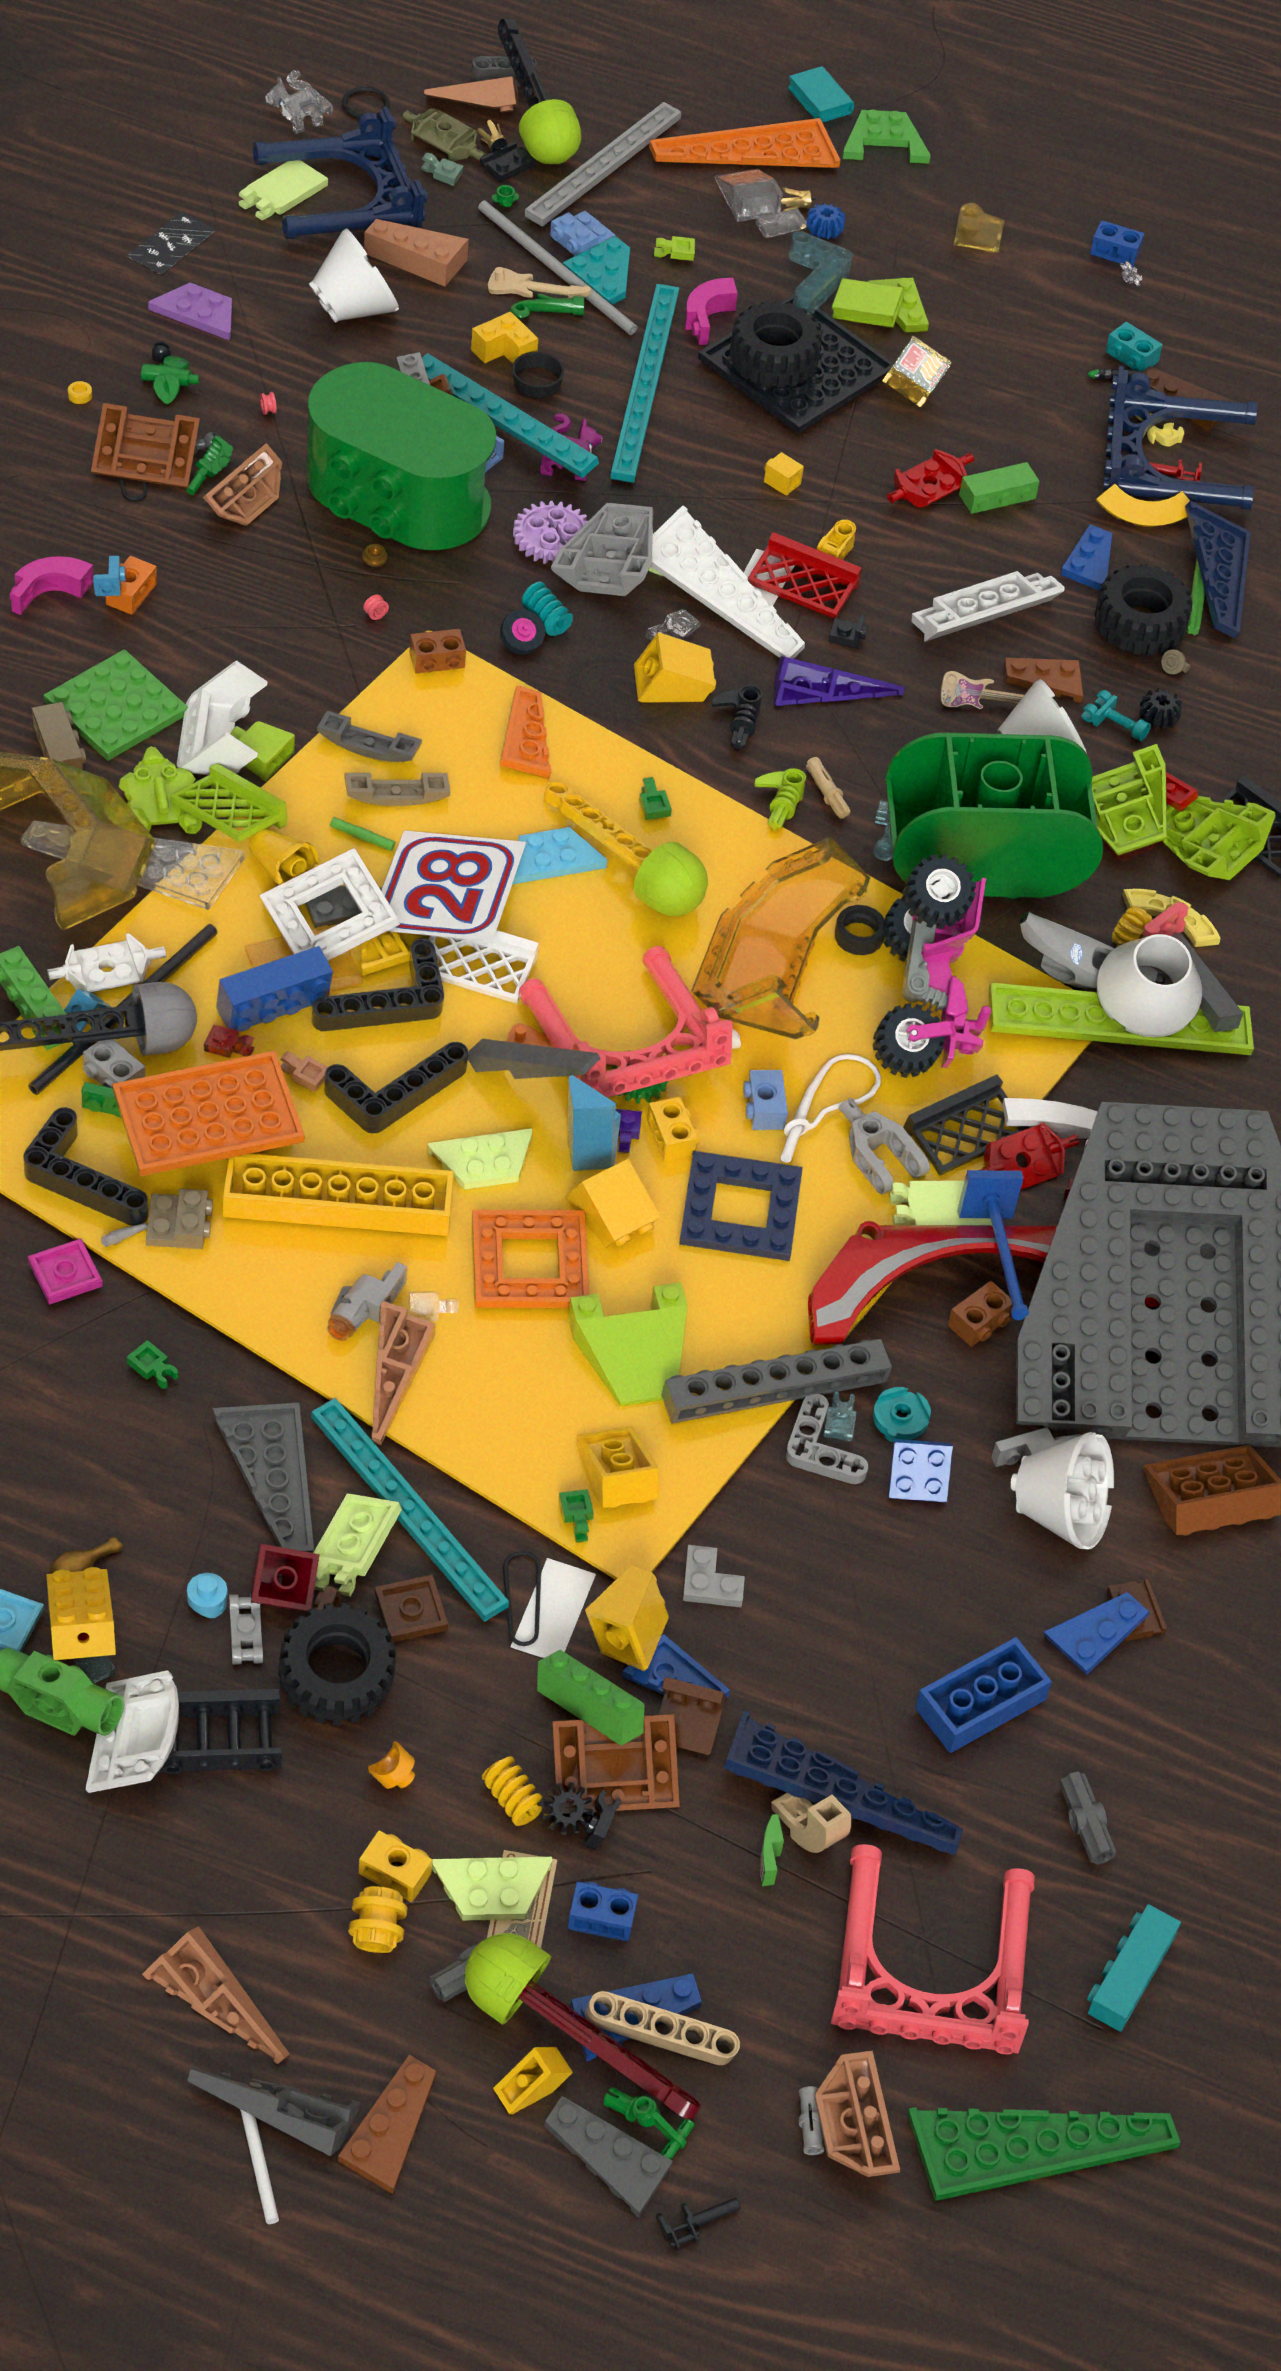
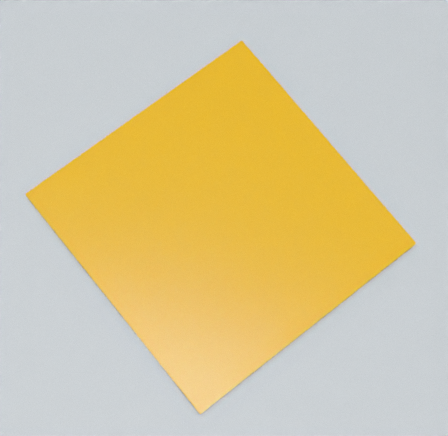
(509, 1384)

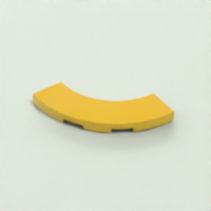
(1143, 512)

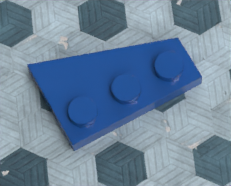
(1098, 1631)
(673, 1663)

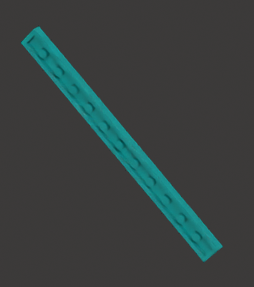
(645, 383)

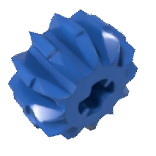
(825, 221)

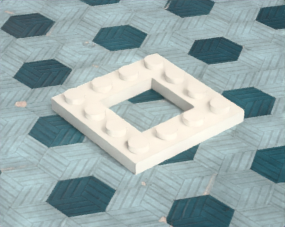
(344, 869)

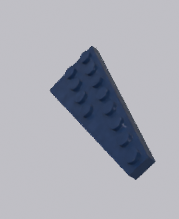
(791, 1767)

